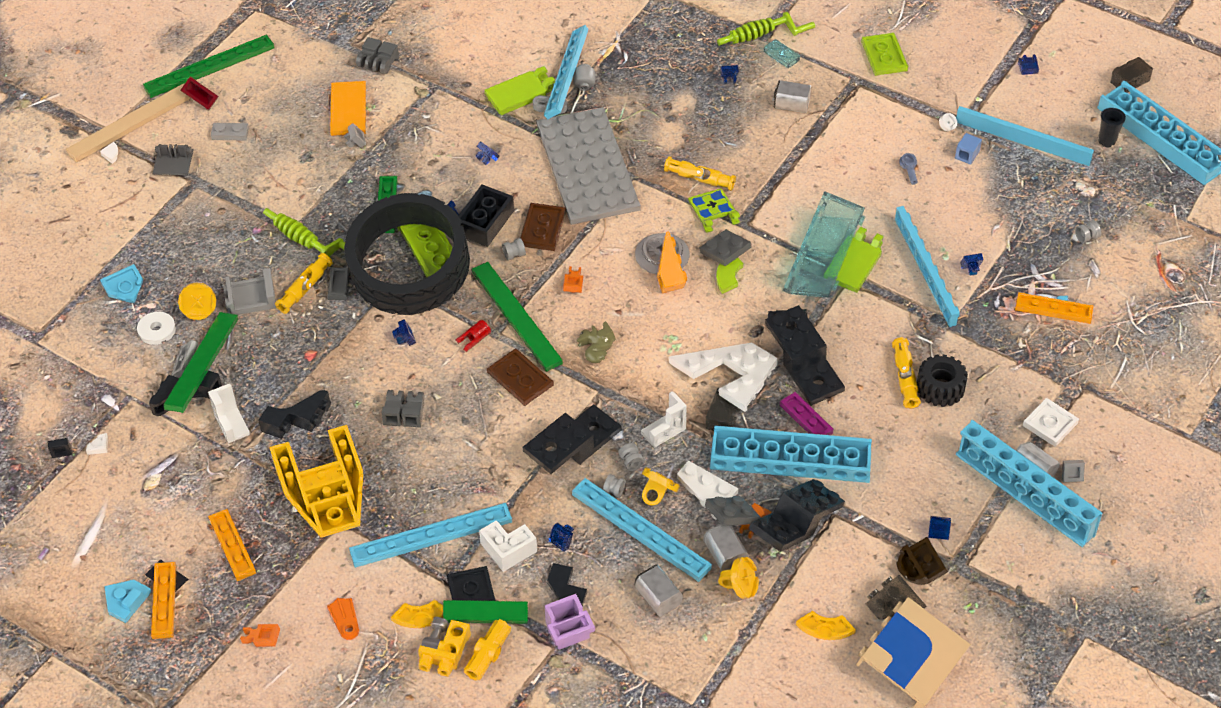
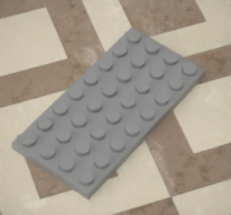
(588, 166)

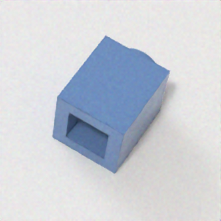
(968, 148)

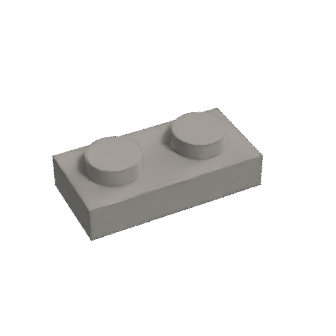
(230, 131)
(184, 357)

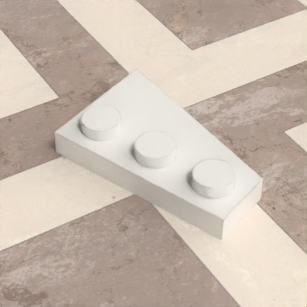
(704, 484)

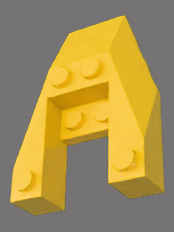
(328, 494)

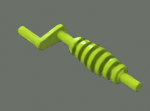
(757, 28)
(300, 234)

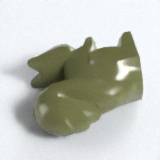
(599, 340)

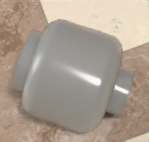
(584, 77)

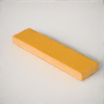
(1054, 308)
(232, 545)
(163, 600)

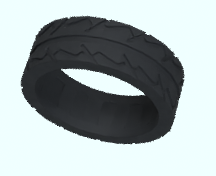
(392, 213)

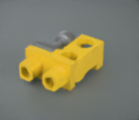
(444, 652)

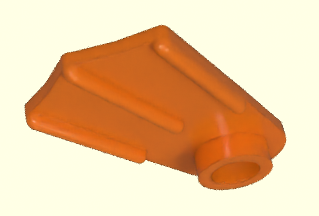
(344, 617)

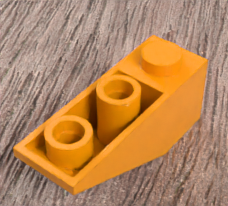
(669, 271)

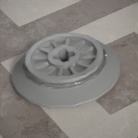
(649, 252)

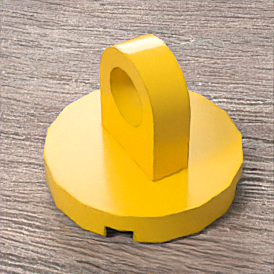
(197, 301)
(658, 483)
(741, 578)

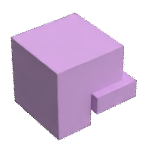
(568, 622)

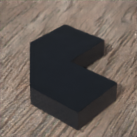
(559, 582)

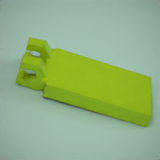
(520, 90)
(859, 260)

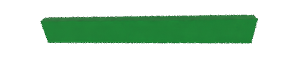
(209, 65)
(517, 316)
(200, 362)

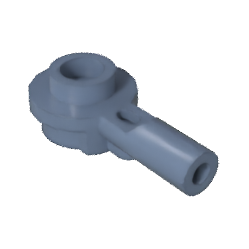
(909, 162)

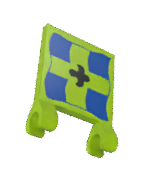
(713, 206)

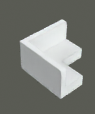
(227, 413)
(669, 425)
(507, 548)

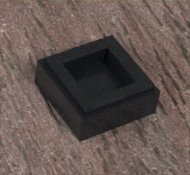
(59, 448)

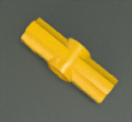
(487, 650)

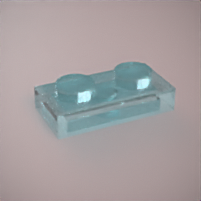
(781, 53)

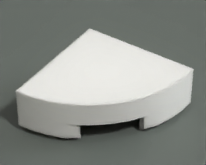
(110, 152)
(98, 445)

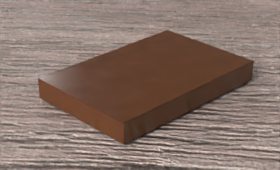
(542, 226)
(520, 377)

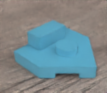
(123, 284)
(125, 598)

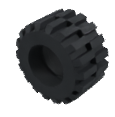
(942, 392)

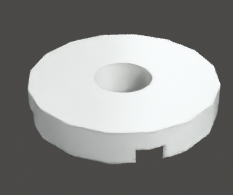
(152, 320)

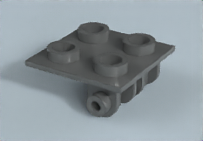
(172, 160)

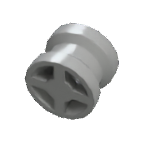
(614, 485)

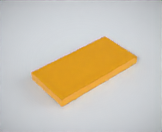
(347, 106)

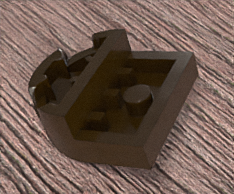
(920, 563)

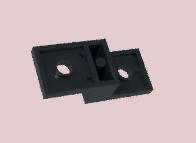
(805, 355)
(572, 438)
(797, 515)

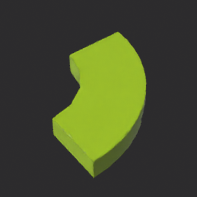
(726, 275)

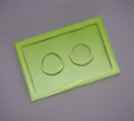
(884, 54)

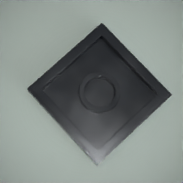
(471, 585)

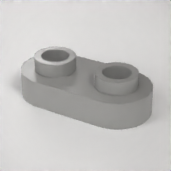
(540, 104)

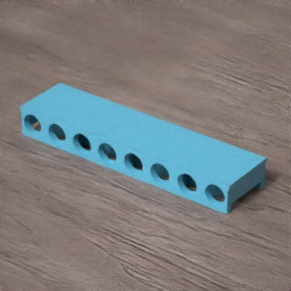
(1164, 135)
(791, 454)
(1029, 484)

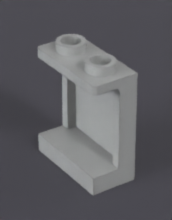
(250, 294)

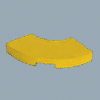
(417, 616)
(825, 628)

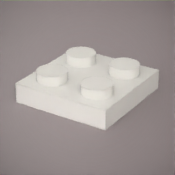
(1050, 422)

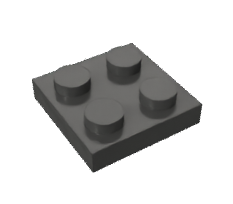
(725, 247)
(731, 510)

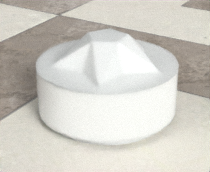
(948, 122)

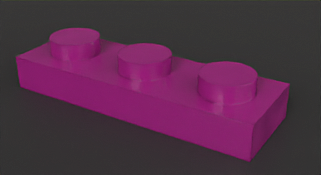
(805, 415)

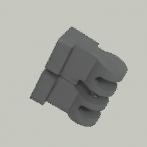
(377, 55)
(395, 410)

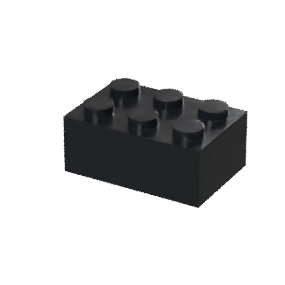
(486, 214)

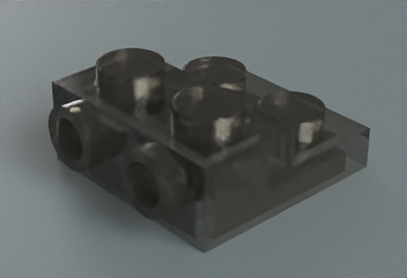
(886, 599)

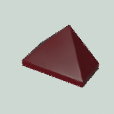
(199, 93)

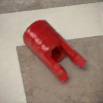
(475, 334)

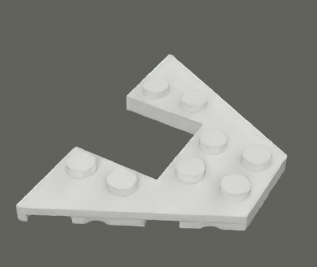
(745, 359)

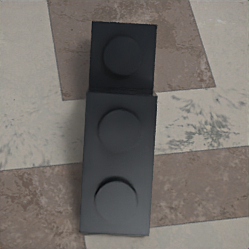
(210, 382)
(303, 415)

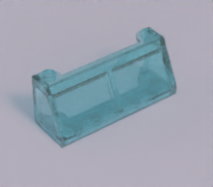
(824, 247)

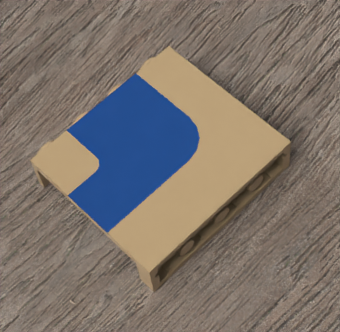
(914, 651)

